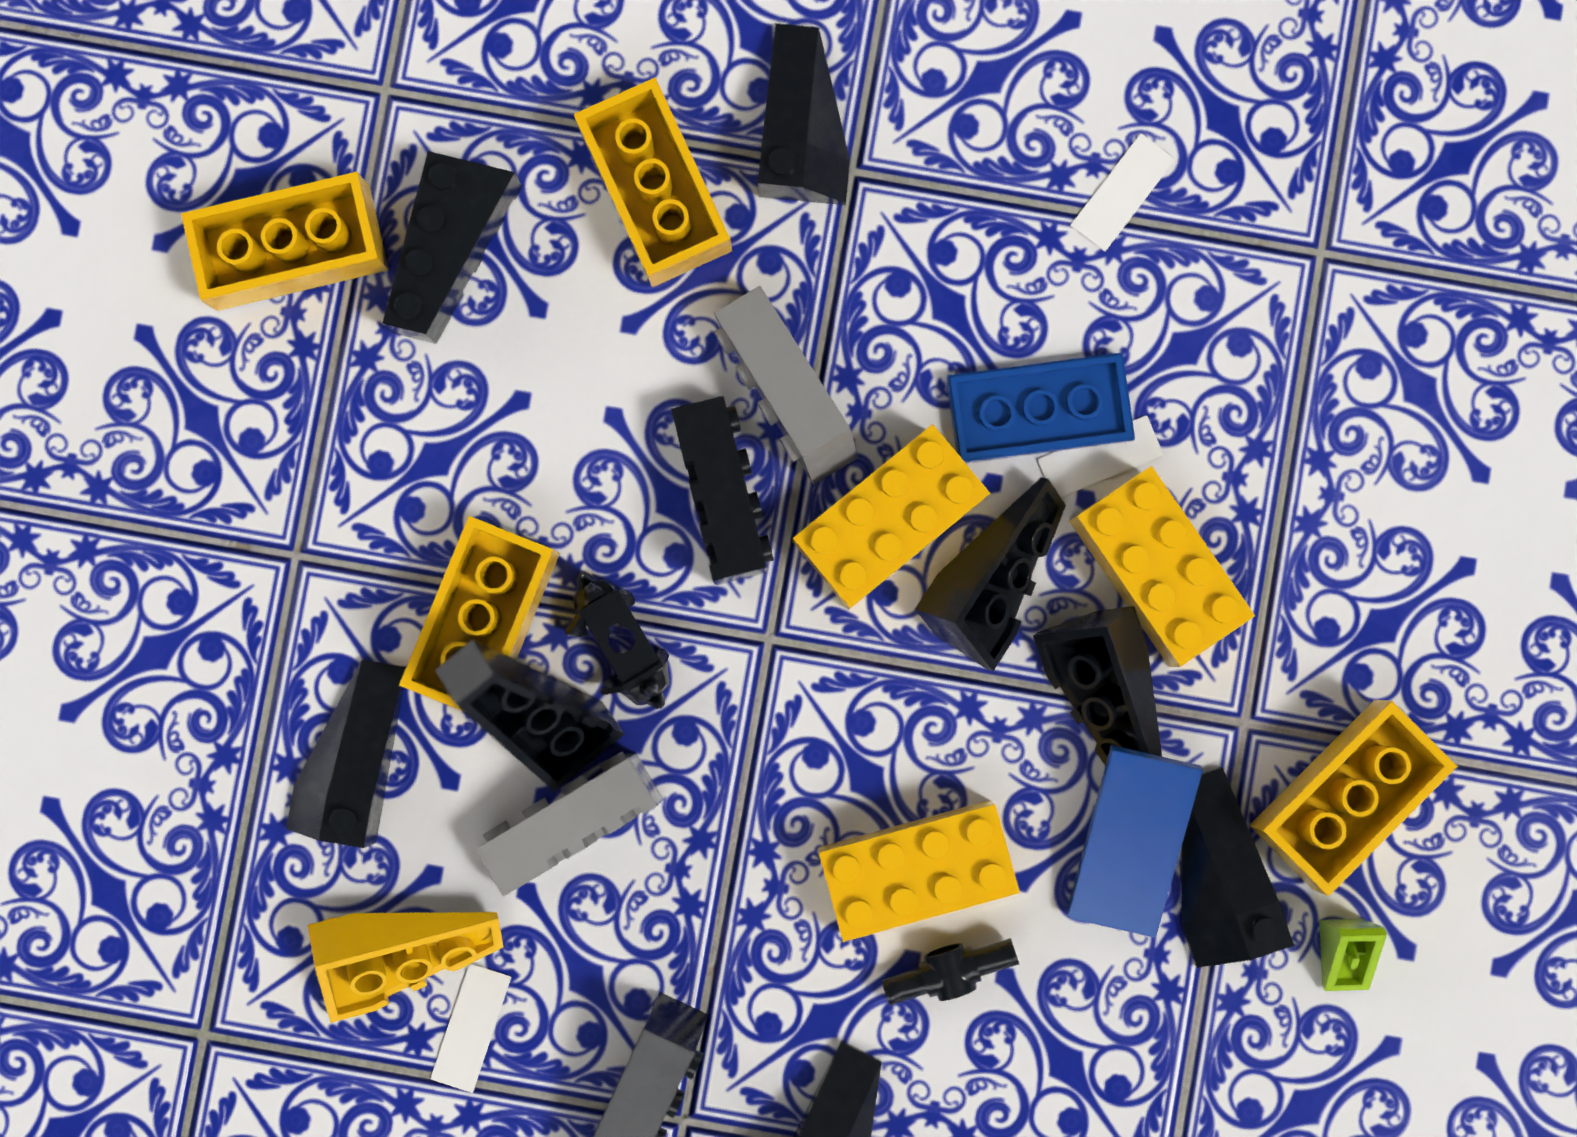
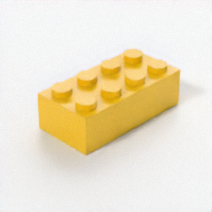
(653, 182)
(284, 241)
(890, 516)
(1162, 568)
(483, 597)
(1353, 796)
(918, 870)

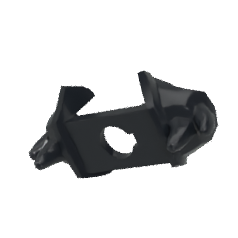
(640, 671)

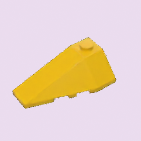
(377, 954)

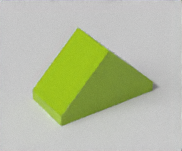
(1349, 953)

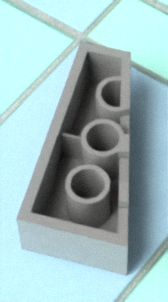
(787, 384)
(570, 823)

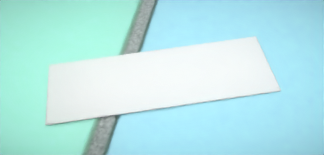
(1122, 192)
(1086, 466)
(470, 1028)

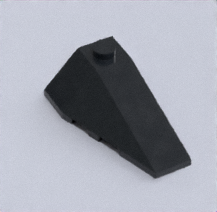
(802, 130)
(844, 1096)

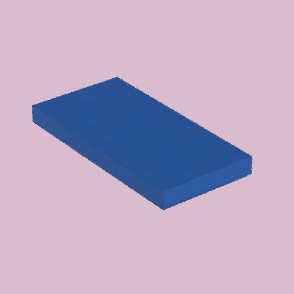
(1040, 408)
(1133, 841)

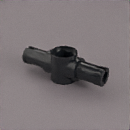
(950, 972)

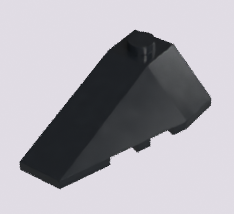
(982, 588)
(1106, 677)
(347, 772)
(1226, 892)

